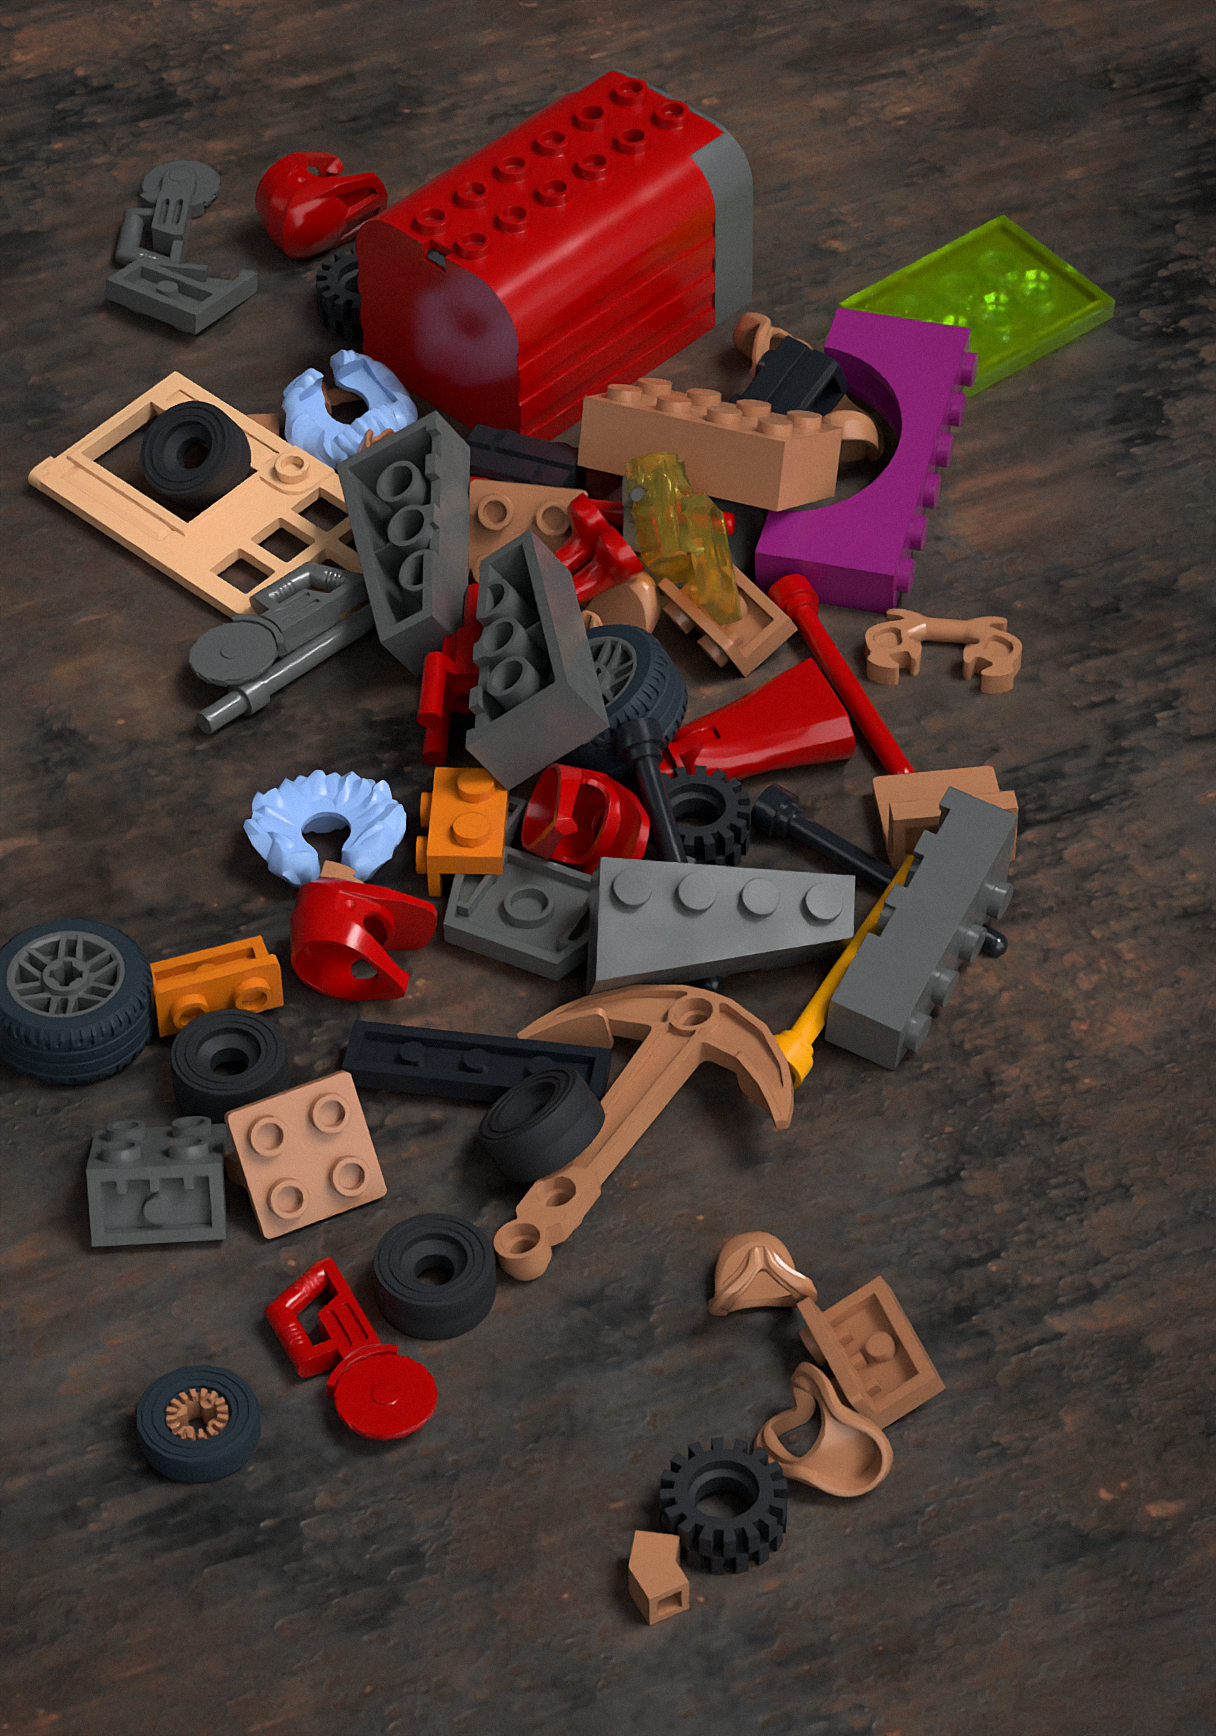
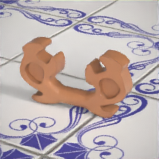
(987, 650)

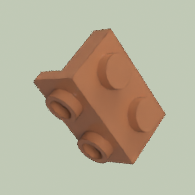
(742, 642)
(872, 1353)

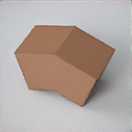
(655, 1576)

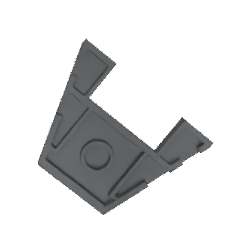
(529, 914)

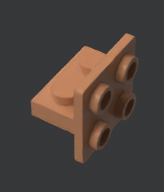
(508, 509)
(303, 1154)

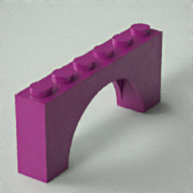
(864, 545)

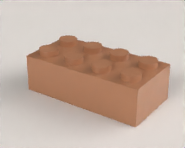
(726, 447)

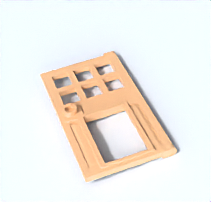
(194, 553)

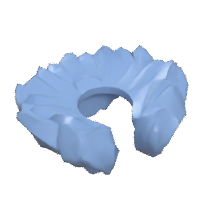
(328, 440)
(320, 806)

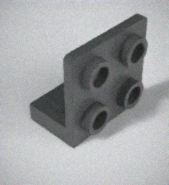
(157, 1182)

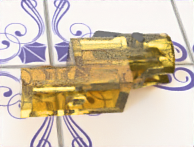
(679, 532)

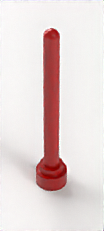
(800, 603)

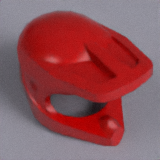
(314, 212)
(583, 817)
(354, 921)

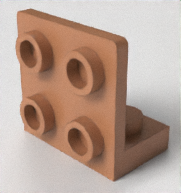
(911, 804)

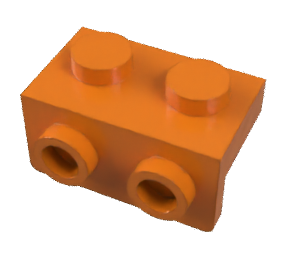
(464, 825)
(212, 980)

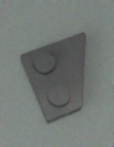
(178, 292)

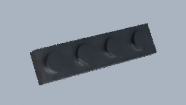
(461, 1062)

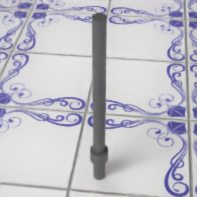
(255, 694)

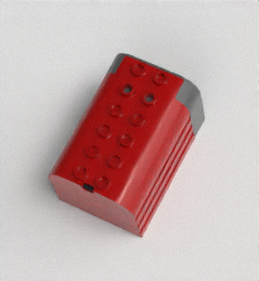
(560, 257)

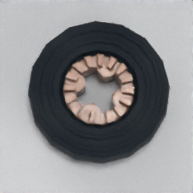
(205, 1393)

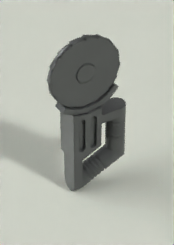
(169, 202)
(287, 620)

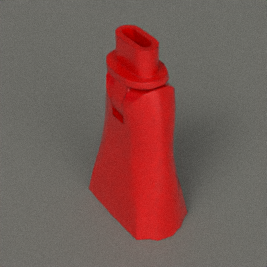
(771, 728)

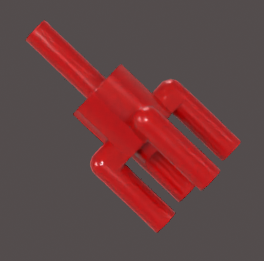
(448, 681)

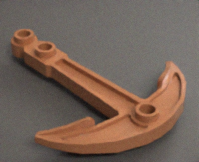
(679, 1032)

